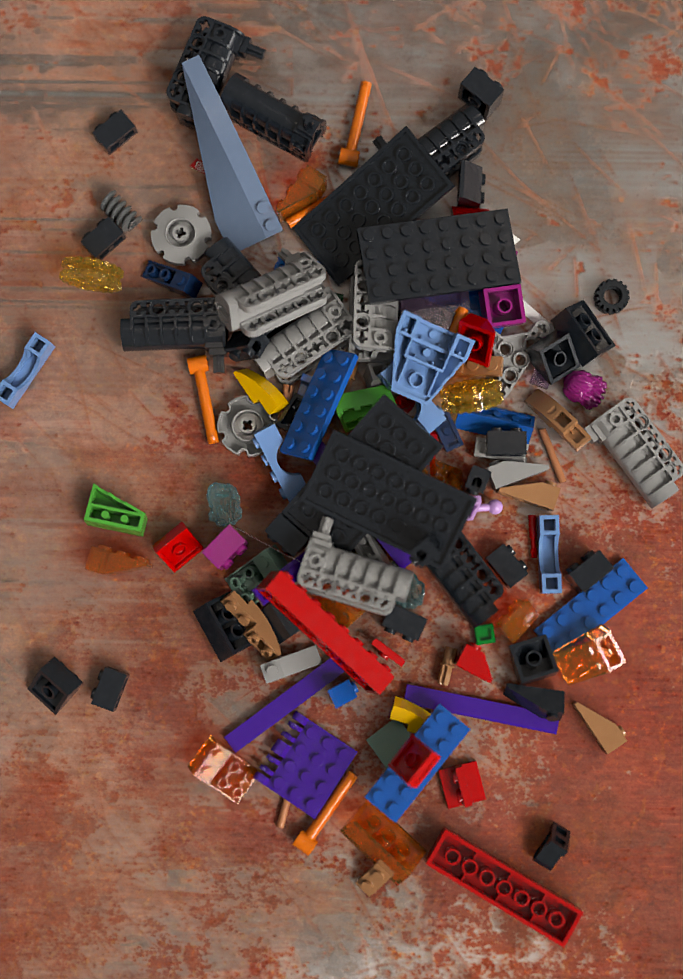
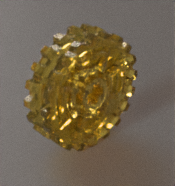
(91, 274)
(471, 395)

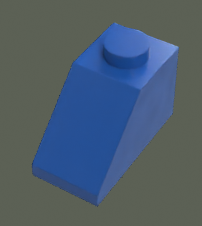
(343, 693)

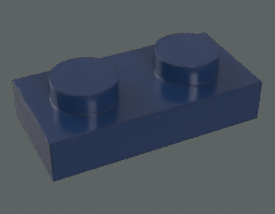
(449, 434)

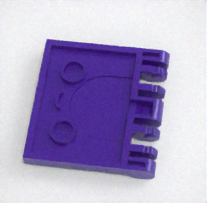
(308, 766)

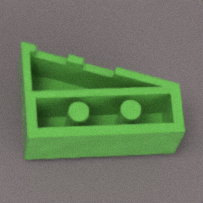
(357, 404)
(113, 514)

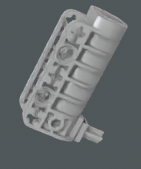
(274, 296)
(376, 323)
(306, 338)
(636, 453)
(351, 573)

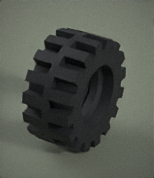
(611, 285)

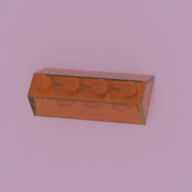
(384, 840)

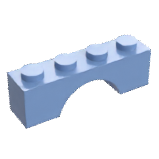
(34, 357)
(426, 416)
(269, 440)
(548, 562)

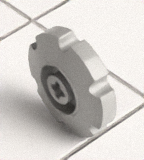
(174, 223)
(232, 425)

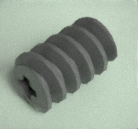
(118, 212)

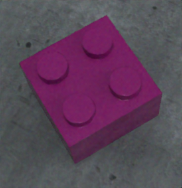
(503, 306)
(225, 548)

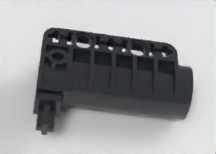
(218, 51)
(272, 117)
(451, 138)
(232, 269)
(177, 329)
(465, 587)

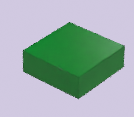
(484, 634)

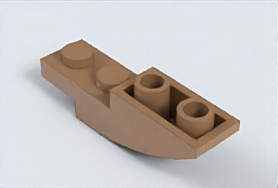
(472, 369)
(558, 418)
(257, 626)

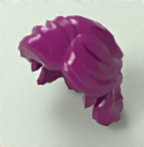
(584, 388)

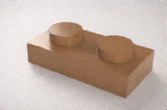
(374, 877)

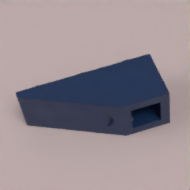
(172, 279)

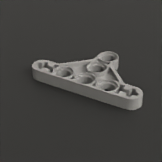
(517, 347)

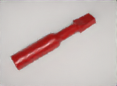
(532, 534)

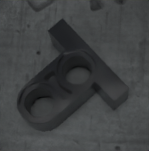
(552, 847)

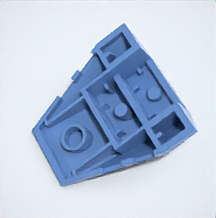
(425, 357)

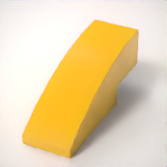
(261, 390)
(408, 713)

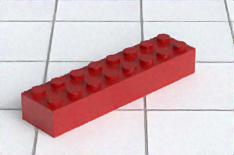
(325, 631)
(504, 887)

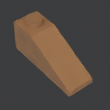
(536, 494)
(604, 731)

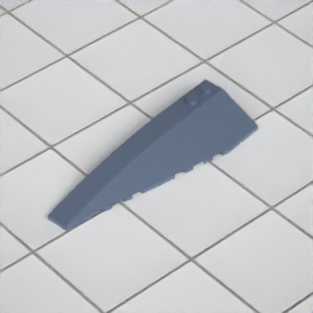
(233, 185)

